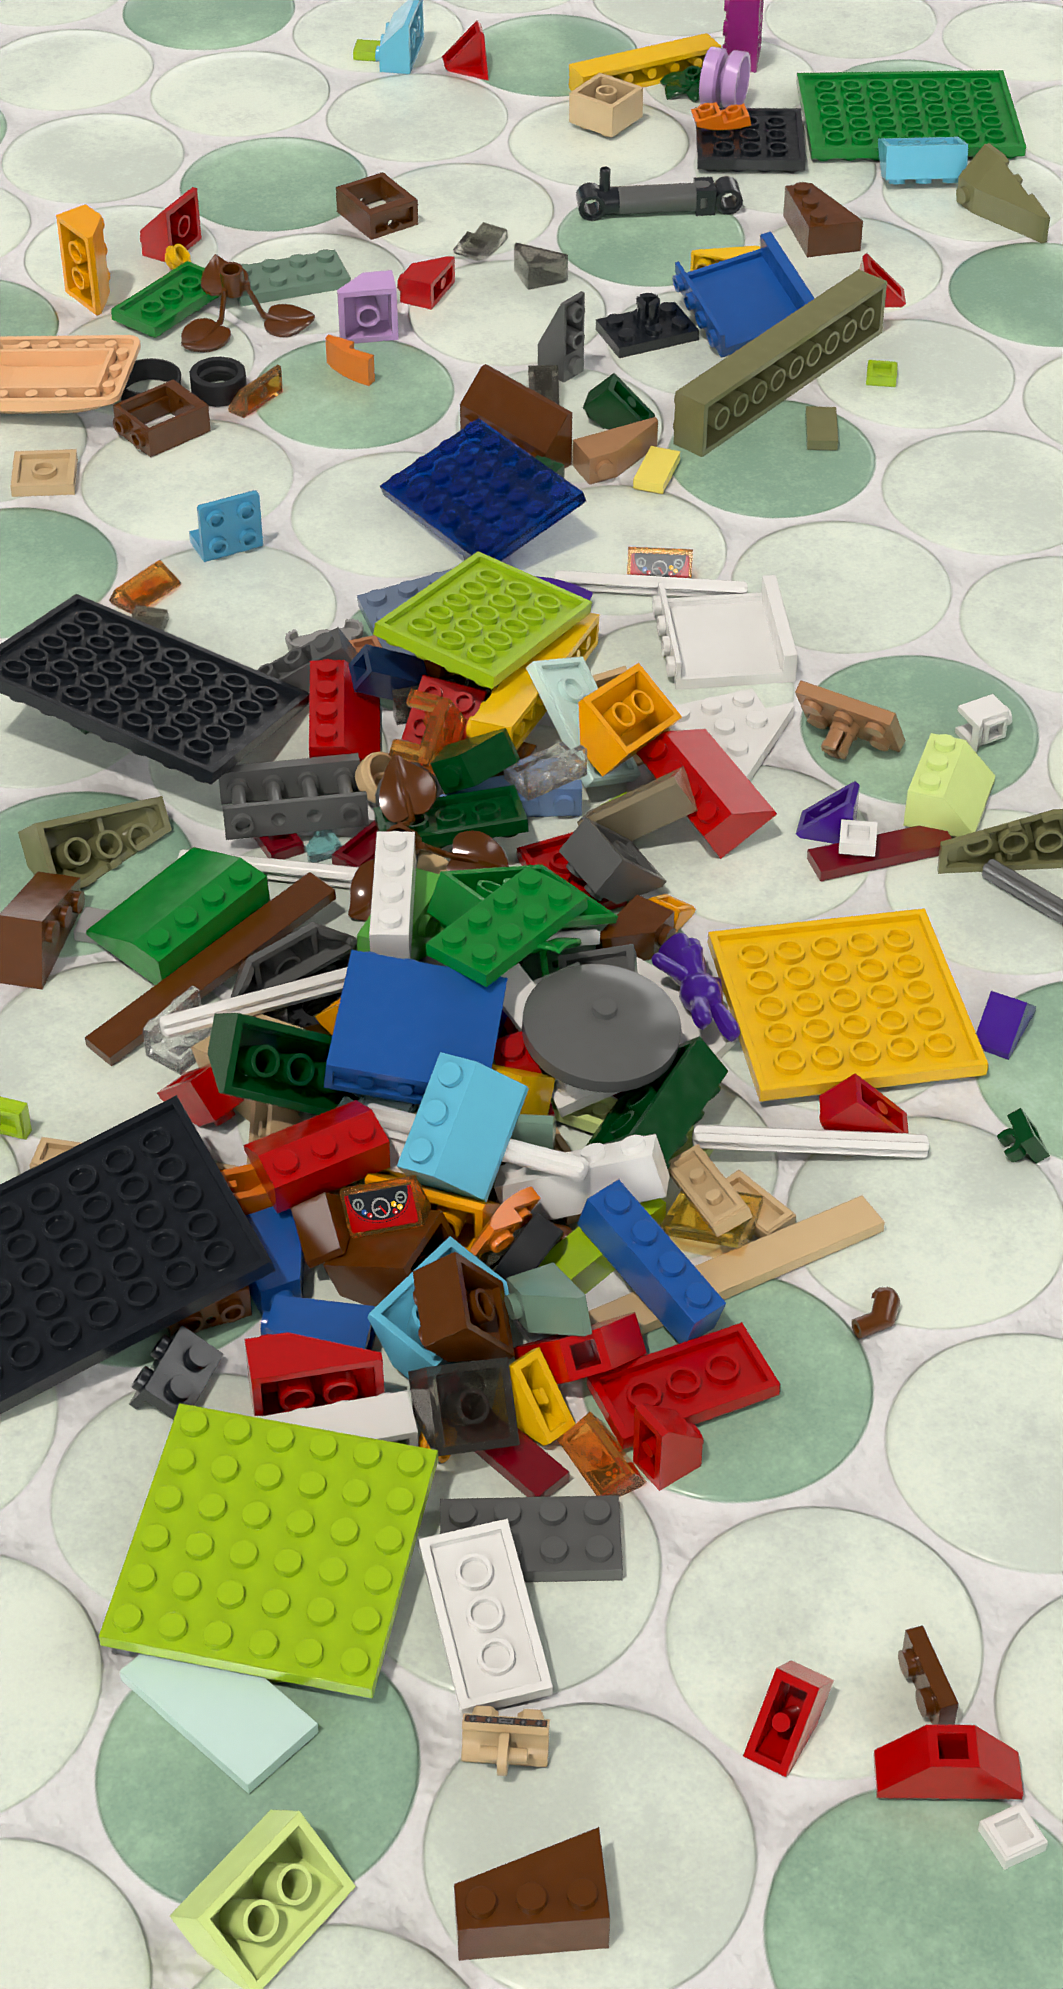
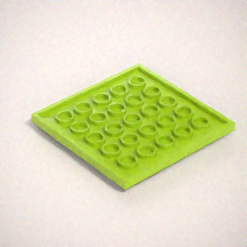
(272, 1550)

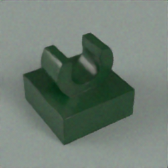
(1025, 1138)

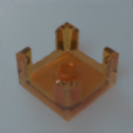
(443, 726)

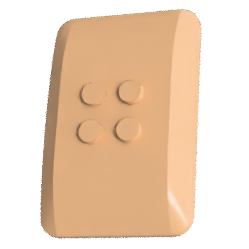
(64, 372)

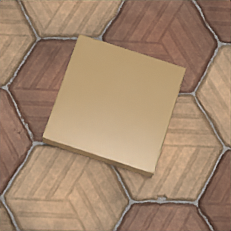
(44, 473)

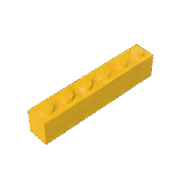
(646, 64)

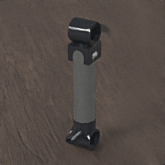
(698, 196)

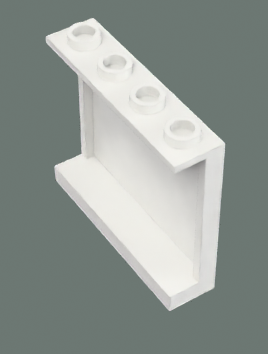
(726, 638)

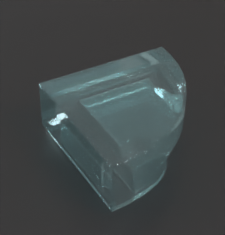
(322, 846)

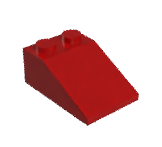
(308, 1372)

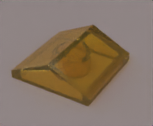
(686, 1223)

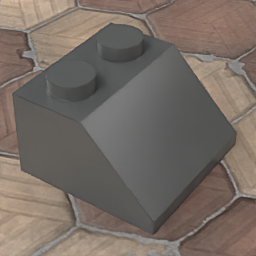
(609, 863)

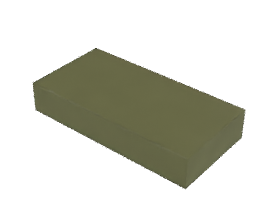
(821, 428)

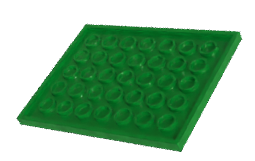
(854, 109)

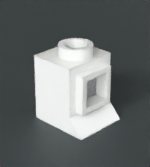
(986, 719)

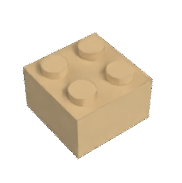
(605, 105)

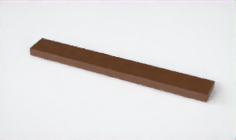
(212, 965)

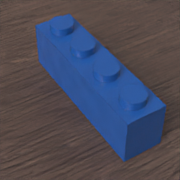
(651, 1263)

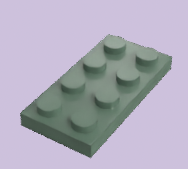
(295, 276)

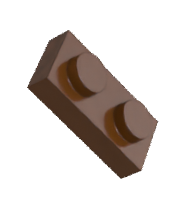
(933, 1690)

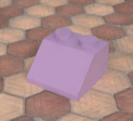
(368, 308)

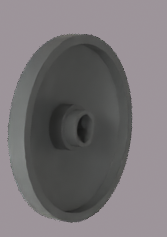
(601, 1028)

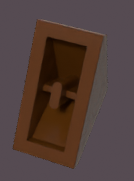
(321, 1228)

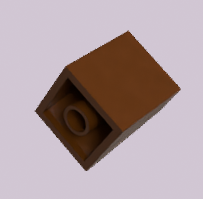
(382, 1261)

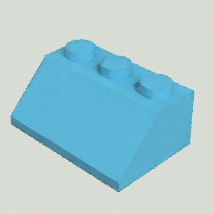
(402, 39)
(922, 159)
(462, 1127)
(398, 1320)

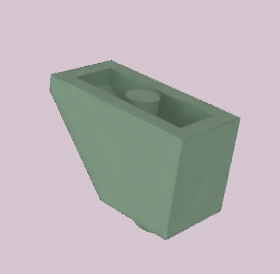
(536, 1130)
(547, 1302)

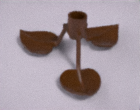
(230, 281)
(409, 792)

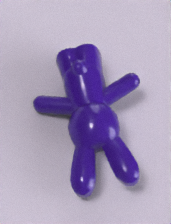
(699, 991)

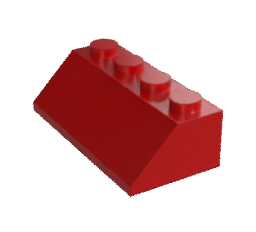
(339, 716)
(724, 797)

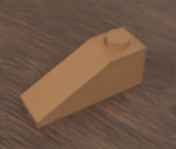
(613, 450)

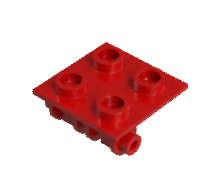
(464, 697)

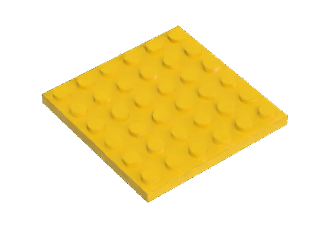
(843, 1002)

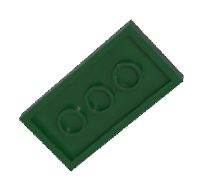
(490, 811)

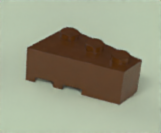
(820, 221)
(37, 927)
(536, 1903)

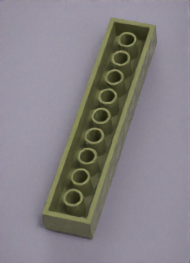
(778, 363)

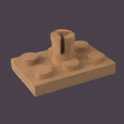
(848, 720)

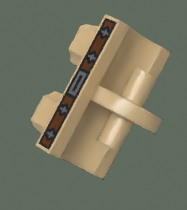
(505, 1739)

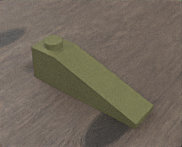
(997, 195)
(95, 840)
(1018, 844)

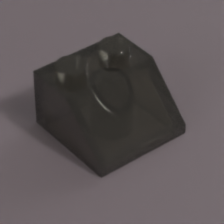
(465, 1406)

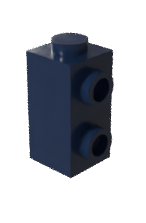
(381, 670)

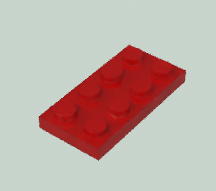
(693, 1377)

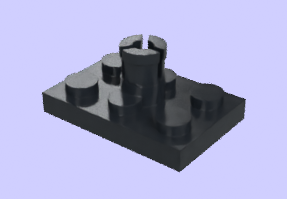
(647, 327)

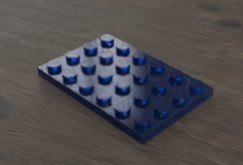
(482, 493)

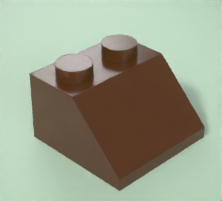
(461, 1311)

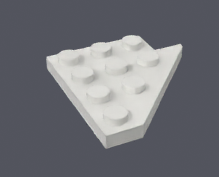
(738, 725)

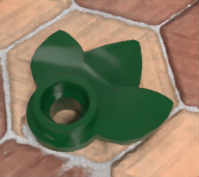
(683, 82)

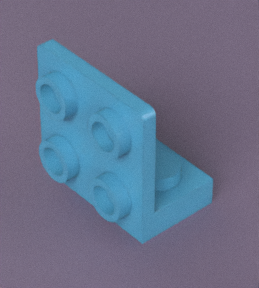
(228, 526)

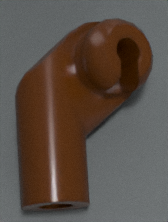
(881, 1317)

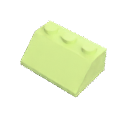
(948, 787)
(263, 1899)

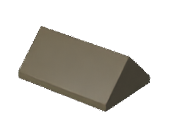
(647, 806)

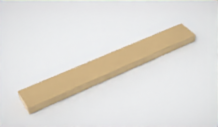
(767, 1257)

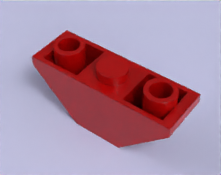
(577, 1357)
(947, 1765)

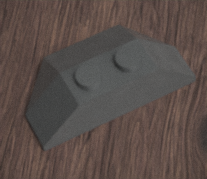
(295, 957)

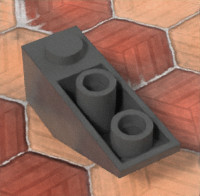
(564, 339)
(295, 665)

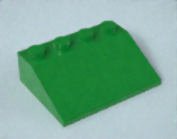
(463, 889)
(181, 912)

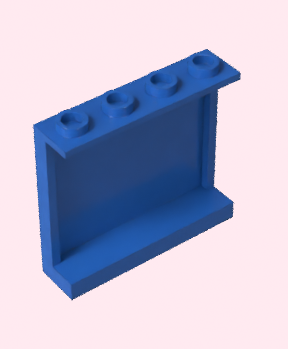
(742, 294)
(400, 1018)

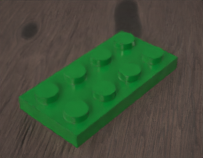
(164, 301)
(506, 926)

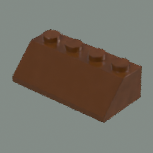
(519, 415)

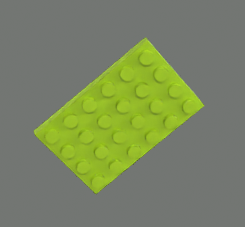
(482, 619)

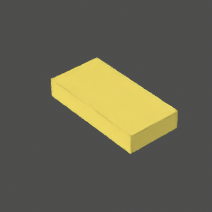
(656, 470)

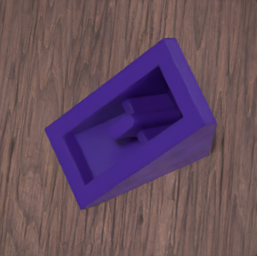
(823, 819)
(1003, 1024)

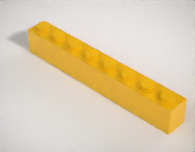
(516, 700)

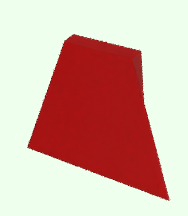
(468, 54)
(894, 292)

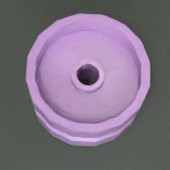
(724, 77)

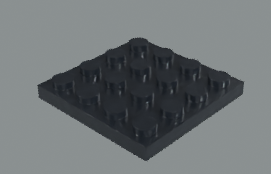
(769, 144)

